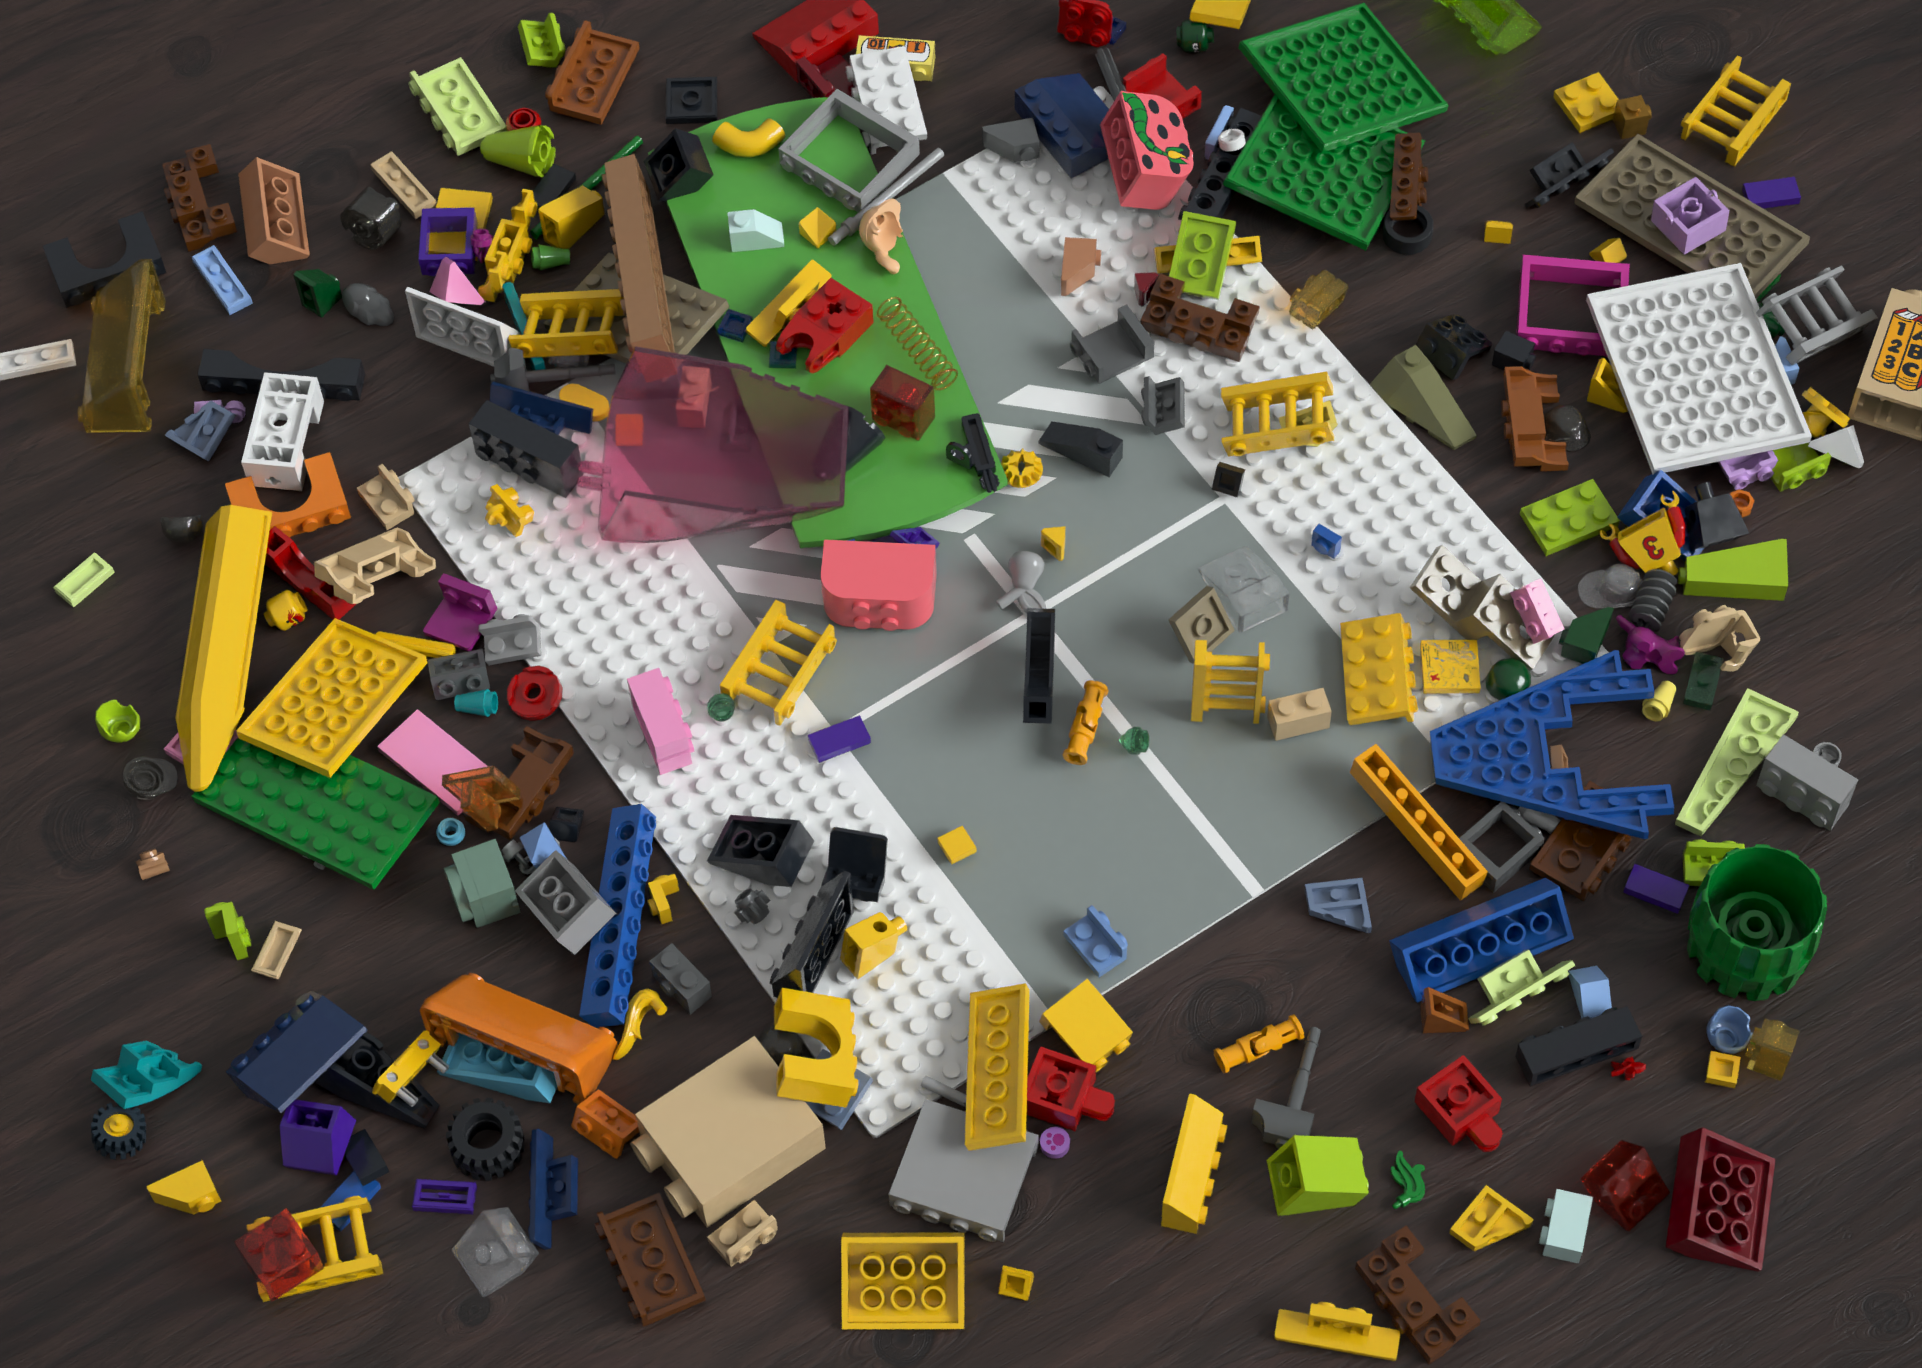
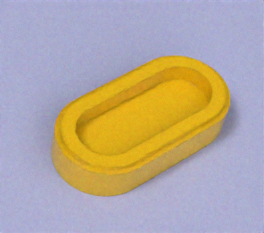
(583, 396)

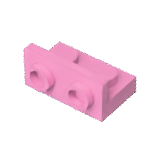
(1537, 611)

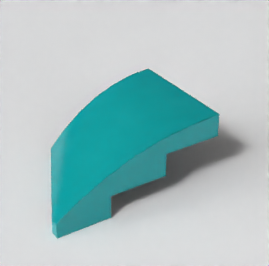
(143, 1074)

